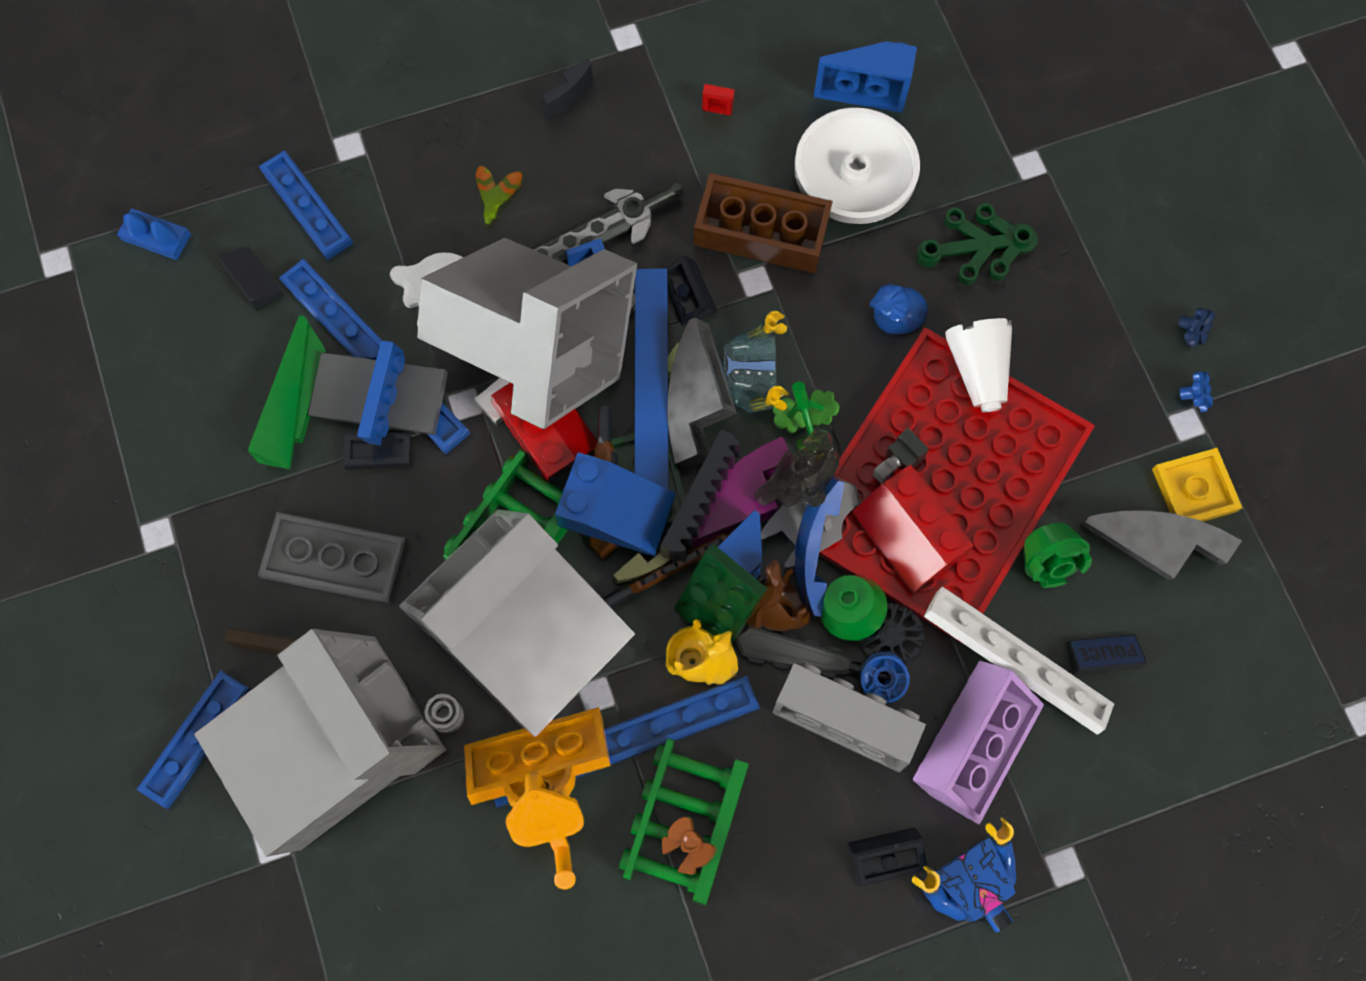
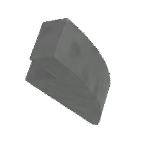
(696, 394)
(1162, 539)

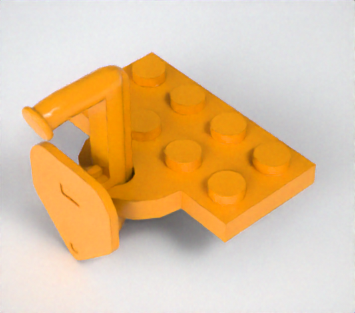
(538, 779)

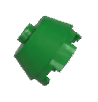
(1054, 554)
(853, 607)

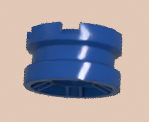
(893, 688)

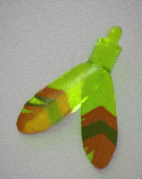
(497, 195)

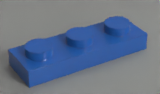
(381, 393)

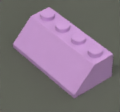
(979, 741)

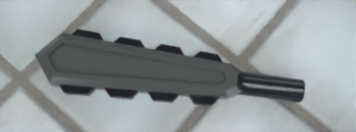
(785, 650)

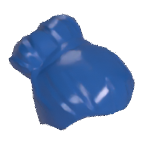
(899, 309)

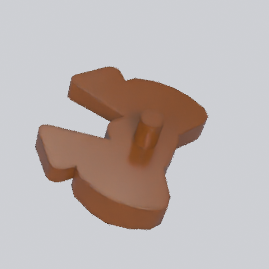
(683, 834)

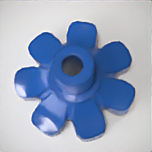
(1199, 391)

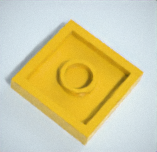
(1197, 486)

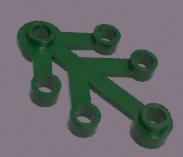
(981, 243)

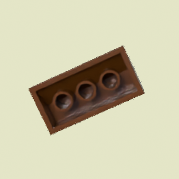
(762, 223)

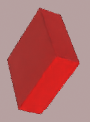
(718, 99)

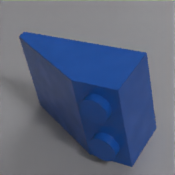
(868, 76)
(614, 505)

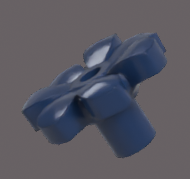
(1197, 326)

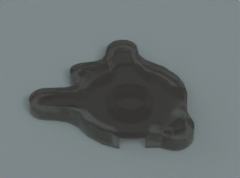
(803, 474)

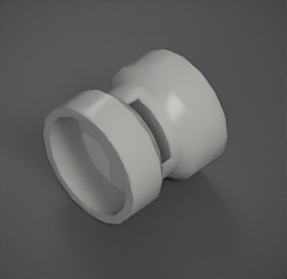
(448, 719)

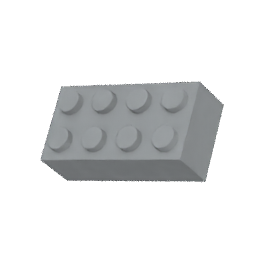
(849, 717)

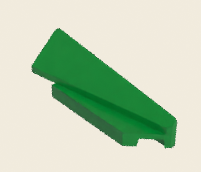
(289, 400)

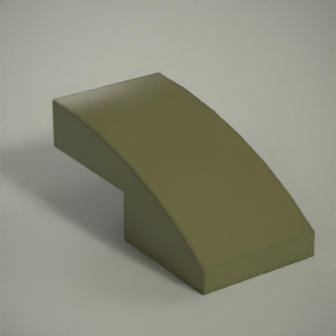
(637, 568)

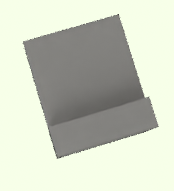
(533, 322)
(518, 618)
(317, 739)

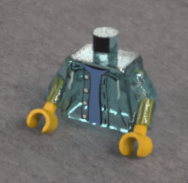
(751, 367)

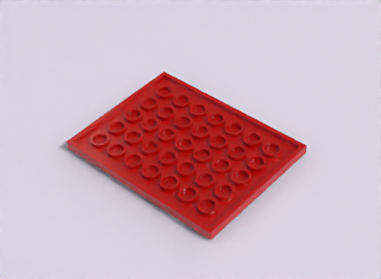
(983, 467)

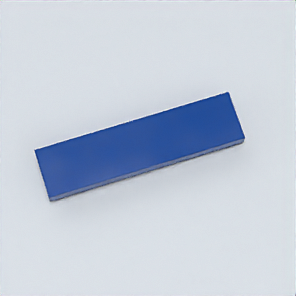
(306, 205)
(184, 751)

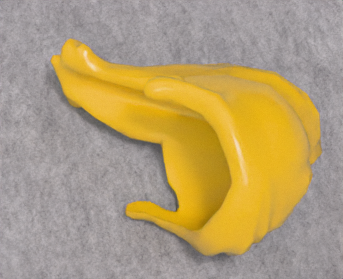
(712, 655)

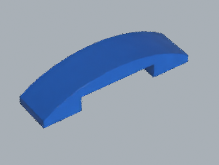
(808, 542)

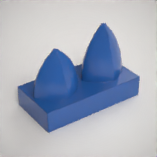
(153, 234)

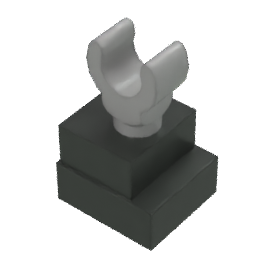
(903, 452)

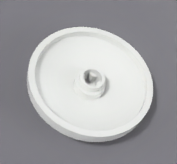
(858, 163)

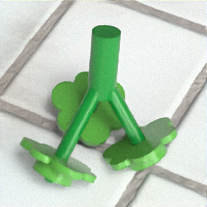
(821, 409)

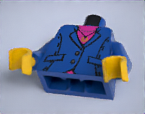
(976, 881)

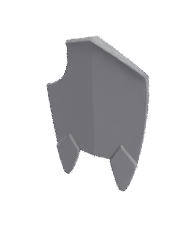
(789, 519)

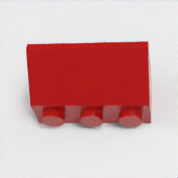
(550, 448)
(912, 529)

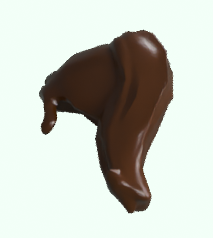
(781, 605)

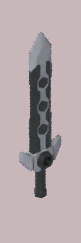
(627, 213)

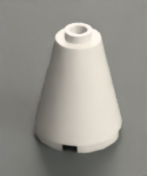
(983, 360)

